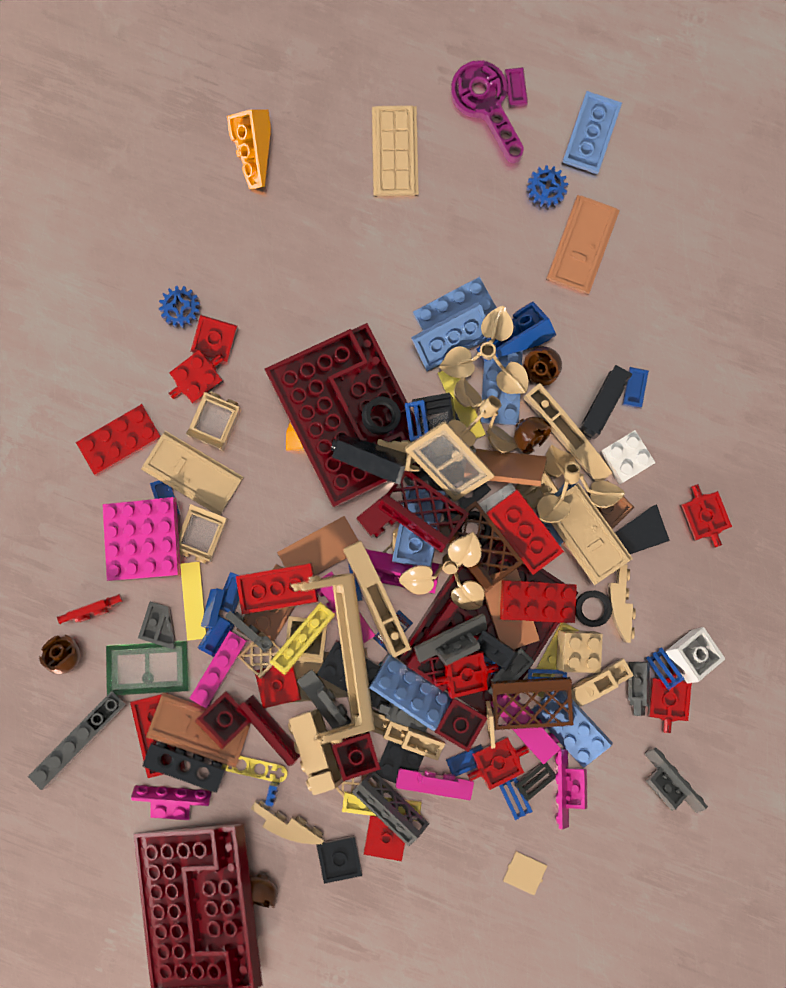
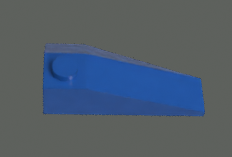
(530, 330)

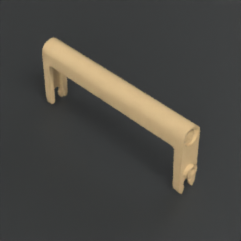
(353, 656)

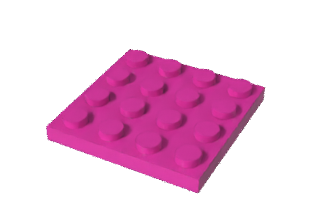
(141, 539)

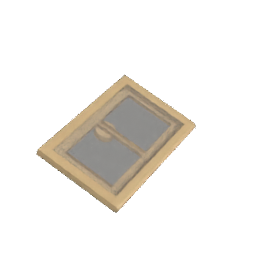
(449, 461)

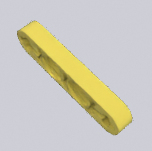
(250, 769)

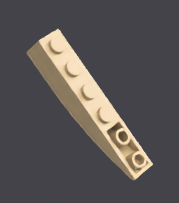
(567, 433)
(377, 600)

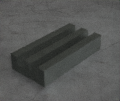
(522, 790)

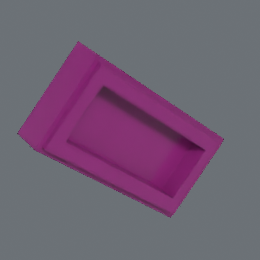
(516, 87)

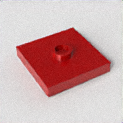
(214, 337)
(278, 688)
(382, 841)

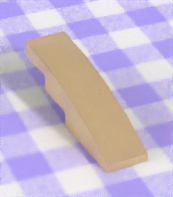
(409, 738)

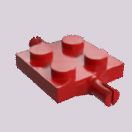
(196, 376)
(706, 515)
(83, 614)
(466, 675)
(669, 704)
(498, 763)

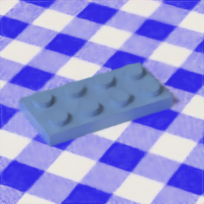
(592, 132)
(453, 303)
(458, 330)
(510, 403)
(409, 547)
(410, 692)
(583, 739)

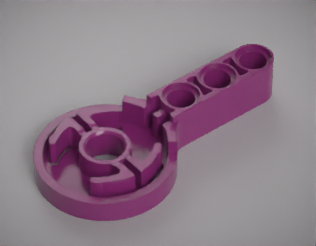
(486, 104)

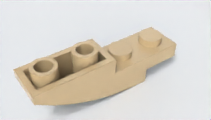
(622, 612)
(600, 683)
(294, 830)

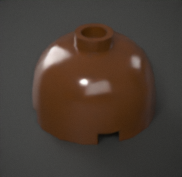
(543, 365)
(530, 433)
(60, 655)
(263, 891)

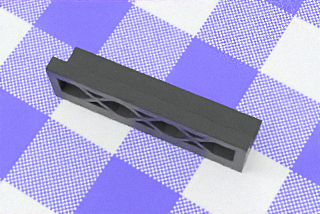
(388, 810)

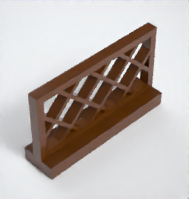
(477, 570)
(528, 686)

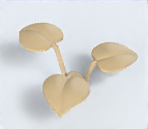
(496, 326)
(467, 397)
(559, 462)
(461, 551)

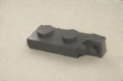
(251, 632)
(516, 669)
(639, 686)
(398, 716)

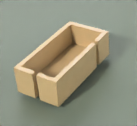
(317, 758)

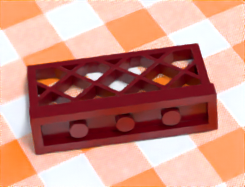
(417, 524)
(437, 627)
(270, 730)

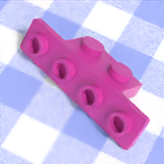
(434, 784)
(571, 788)
(171, 802)

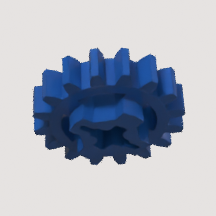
(554, 188)
(172, 307)

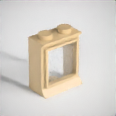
(214, 420)
(201, 534)

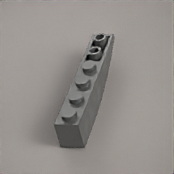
(76, 741)

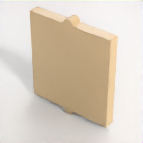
(525, 873)

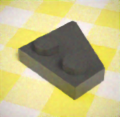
(157, 626)

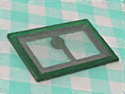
(147, 668)

